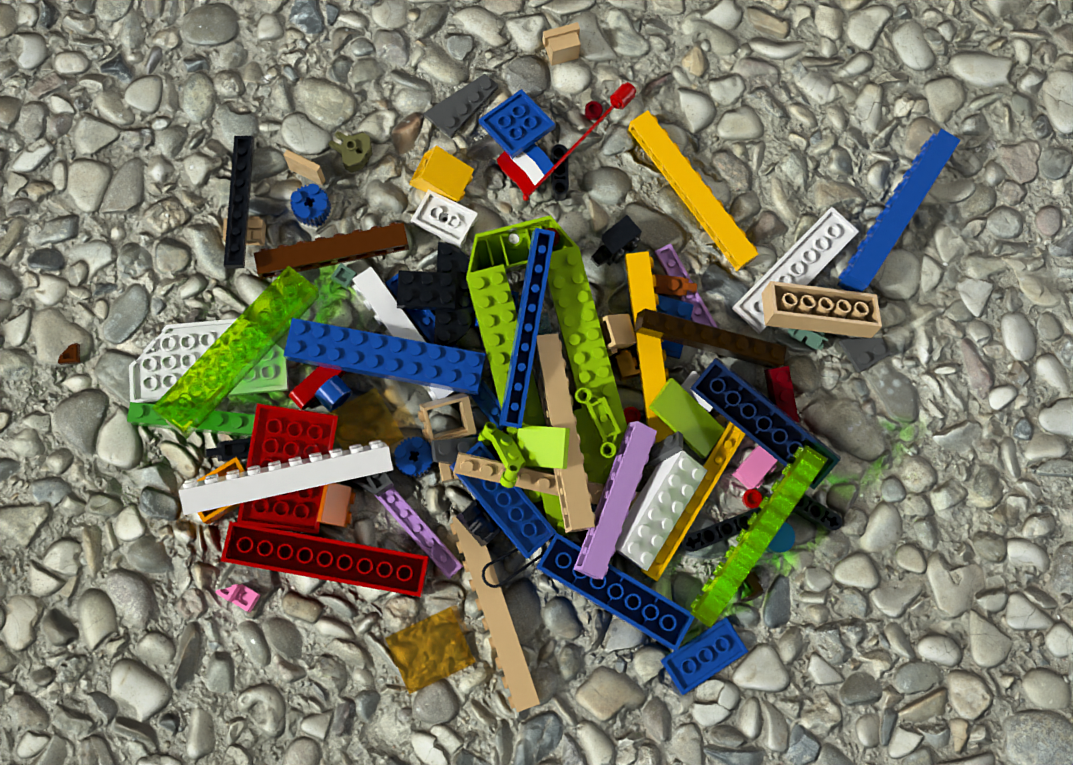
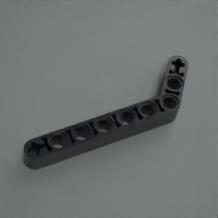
(735, 526)

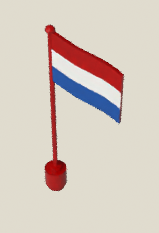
(533, 165)

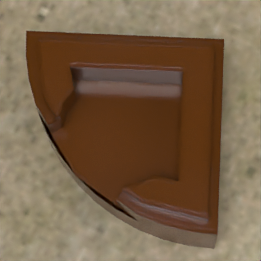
(70, 355)

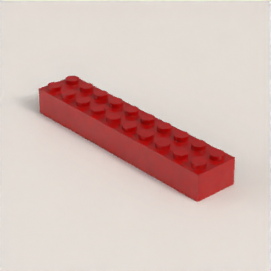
(325, 559)

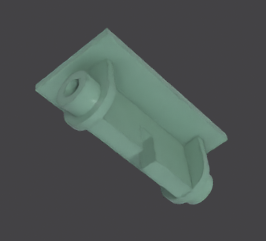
(814, 338)

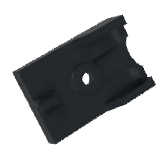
(478, 523)

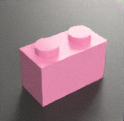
(755, 468)

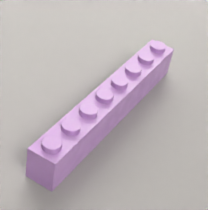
(615, 500)

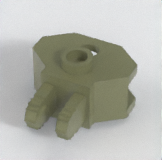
(353, 150)

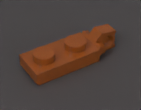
(673, 286)

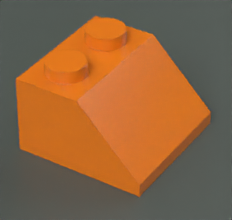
(336, 505)

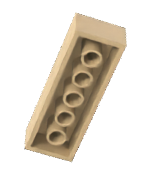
(821, 309)

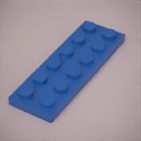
(509, 508)

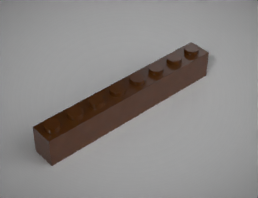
(332, 250)

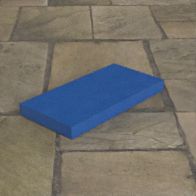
(704, 656)

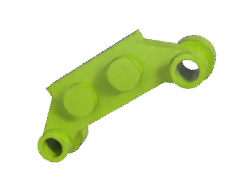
(602, 418)
(507, 451)

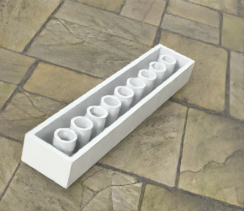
(285, 477)

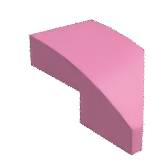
(240, 595)

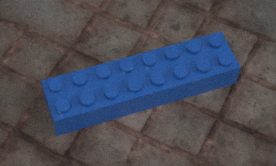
(618, 595)

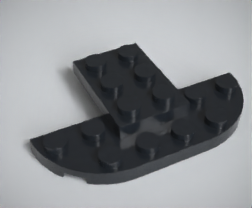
(441, 291)

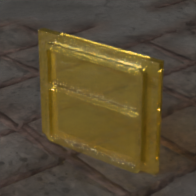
(430, 650)

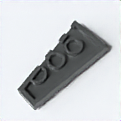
(461, 106)
(447, 450)

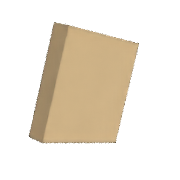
(304, 167)

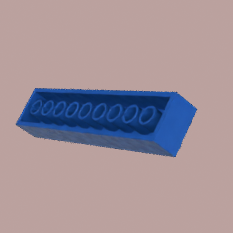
(898, 211)
(385, 356)

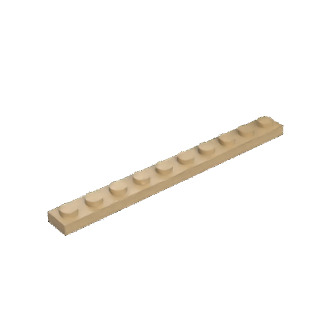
(527, 477)

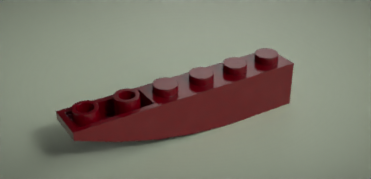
(781, 390)

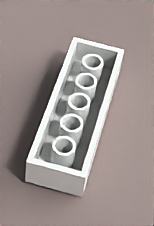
(658, 508)

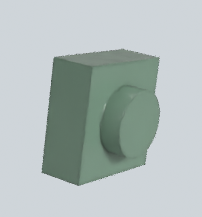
(343, 276)

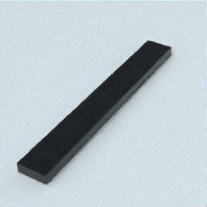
(239, 202)

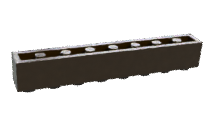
(709, 338)

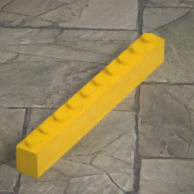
(693, 191)
(649, 348)

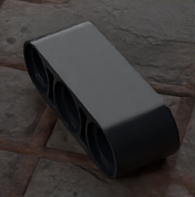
(559, 181)

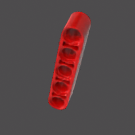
(304, 393)

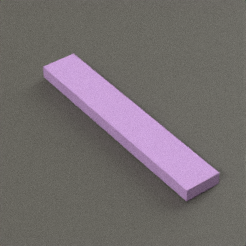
(673, 267)
(420, 532)

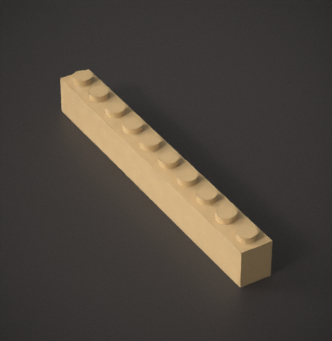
(558, 412)
(497, 620)

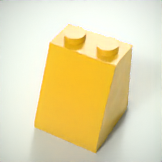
(442, 174)

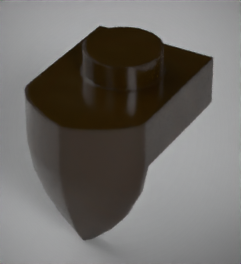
(752, 583)

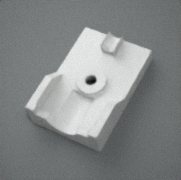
(431, 215)

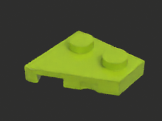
(553, 512)

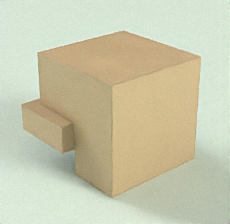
(562, 43)
(617, 332)

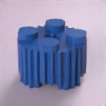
(309, 196)
(414, 446)

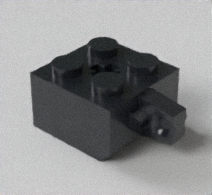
(616, 242)

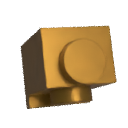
(626, 365)

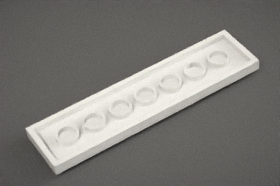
(799, 264)

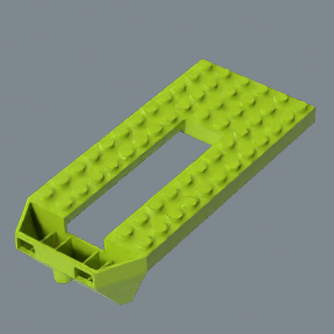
(578, 322)

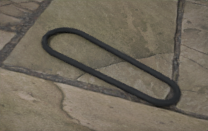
(514, 574)

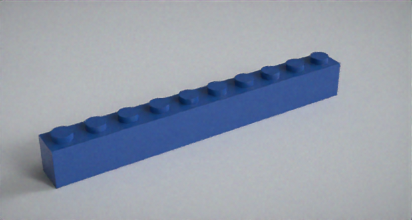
(527, 328)

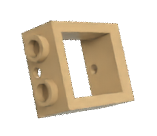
(466, 416)

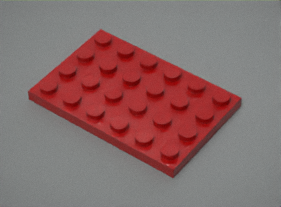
(278, 436)

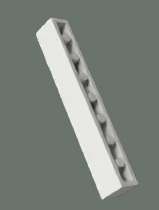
(393, 318)

